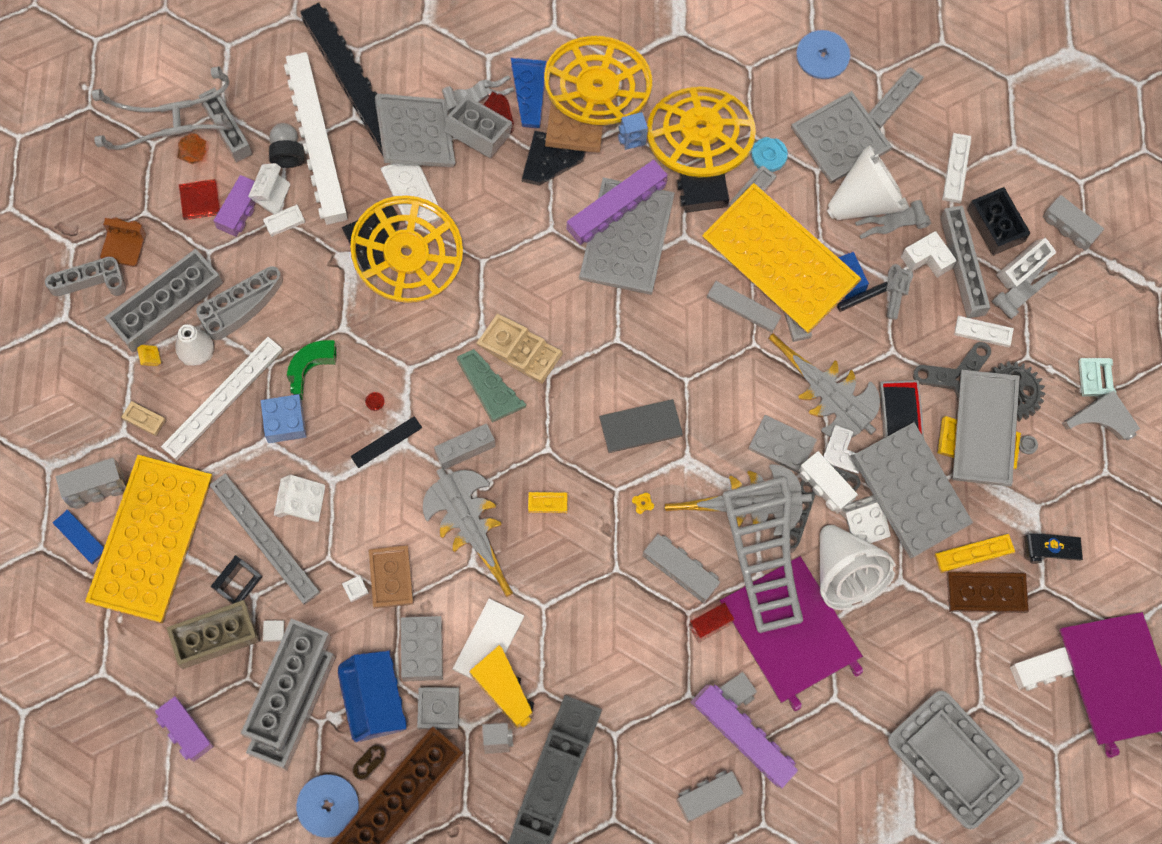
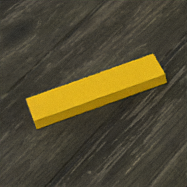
(974, 553)

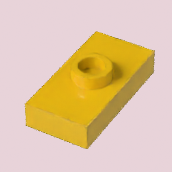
(547, 502)

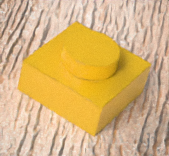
(149, 355)

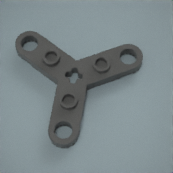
(947, 377)

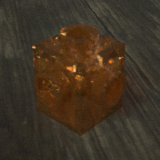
(191, 148)

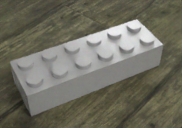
(163, 300)
(286, 685)
(283, 759)

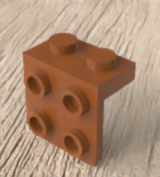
(123, 241)

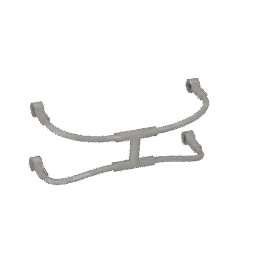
(219, 119)

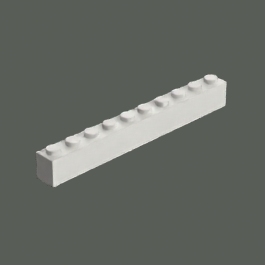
(316, 139)

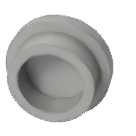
(1028, 444)

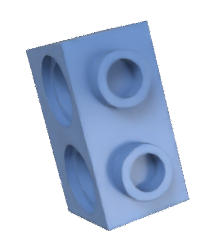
(633, 131)

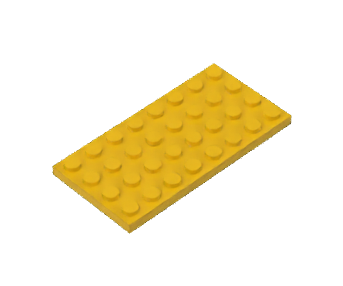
(781, 258)
(149, 539)

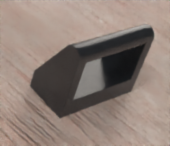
(227, 576)

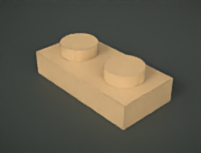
(143, 418)

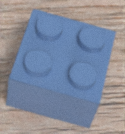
(283, 418)

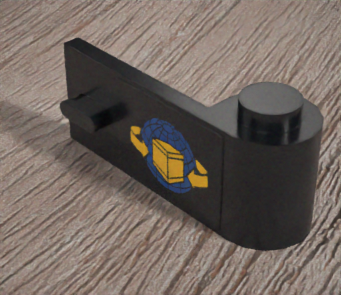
(1052, 546)

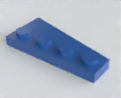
(529, 87)

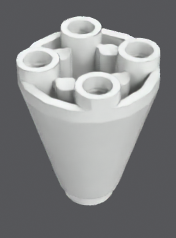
(193, 345)

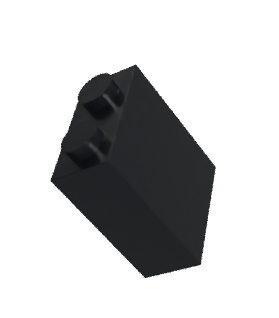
(702, 192)

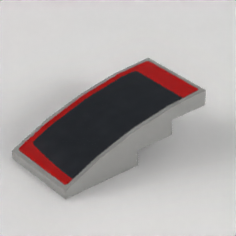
(900, 405)

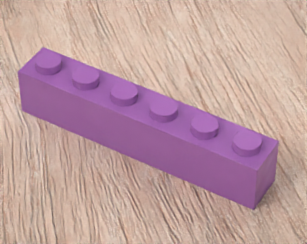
(617, 202)
(744, 735)

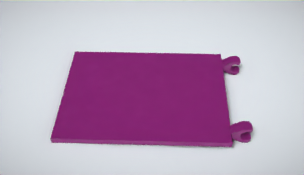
(799, 653)
(1117, 677)

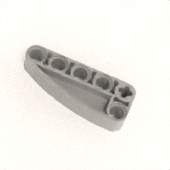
(238, 310)

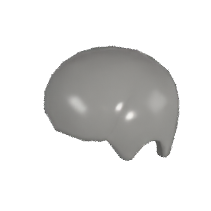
(282, 132)

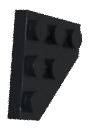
(548, 162)
(365, 232)

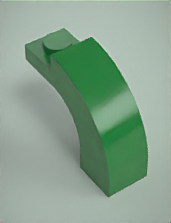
(311, 355)

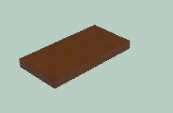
(987, 592)

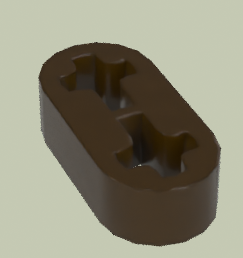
(372, 766)

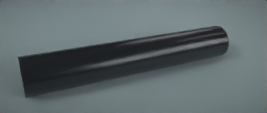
(861, 297)

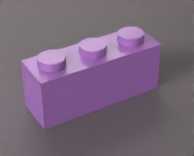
(236, 208)
(183, 729)

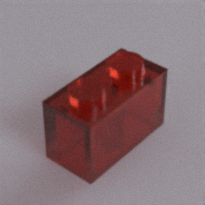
(711, 622)

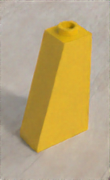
(501, 686)

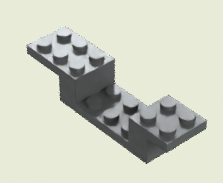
(555, 773)

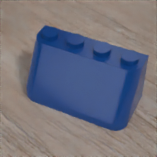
(371, 696)

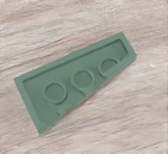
(490, 389)

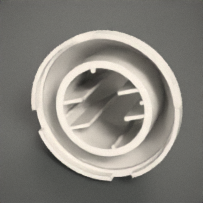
(867, 190)
(851, 569)

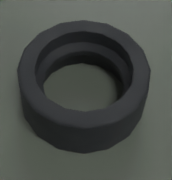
(286, 153)

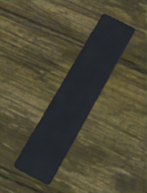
(386, 442)

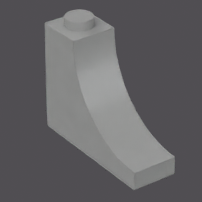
(1109, 413)

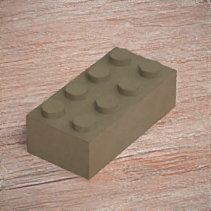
(212, 634)

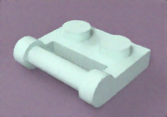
(1091, 376)

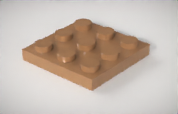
(573, 134)

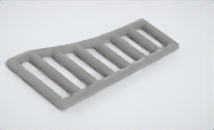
(742, 551)

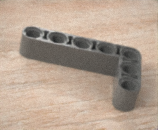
(796, 533)

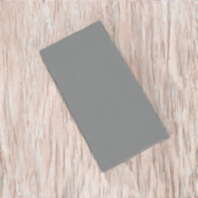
(986, 428)

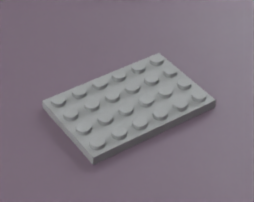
(630, 248)
(912, 490)

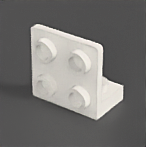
(269, 188)
(299, 498)
(866, 520)

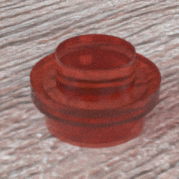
(375, 401)

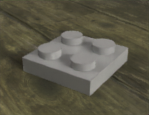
(438, 708)

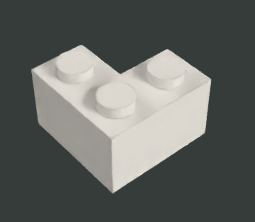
(930, 251)

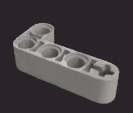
(84, 280)

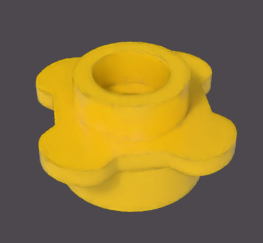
(645, 497)

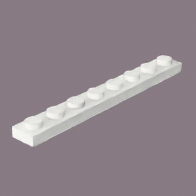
(221, 398)

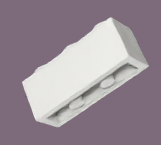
(1026, 263)
(827, 482)
(1042, 669)

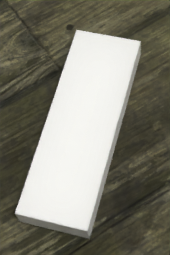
(983, 331)

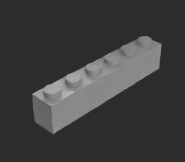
(967, 266)

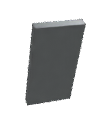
(640, 426)

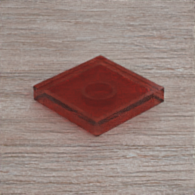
(199, 199)

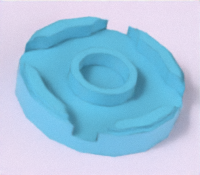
(769, 153)

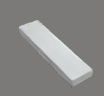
(956, 168)

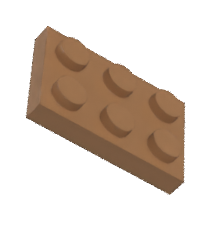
(390, 577)

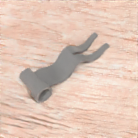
(477, 92)
(892, 221)
(1018, 295)

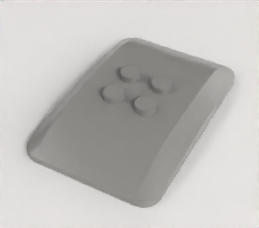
(955, 760)

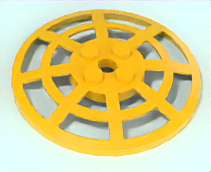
(599, 75)
(701, 136)
(406, 239)

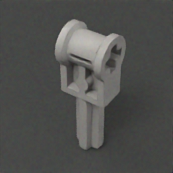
(899, 286)

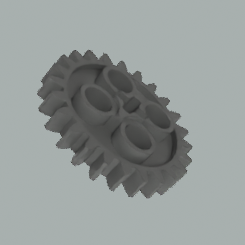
(1026, 382)

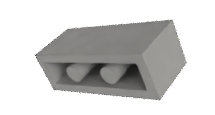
(1073, 223)
(464, 446)
(497, 738)
(709, 795)

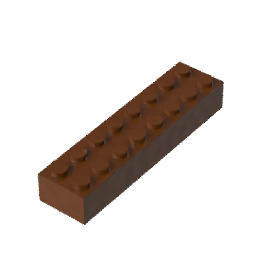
(403, 792)

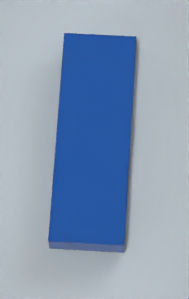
(79, 536)

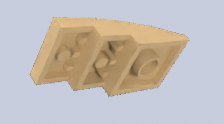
(519, 348)

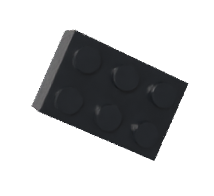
(998, 221)

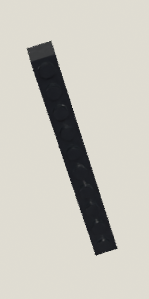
(343, 67)

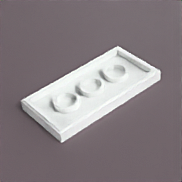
(410, 181)
(494, 628)

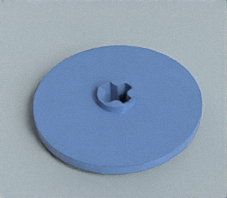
(833, 62)
(312, 798)

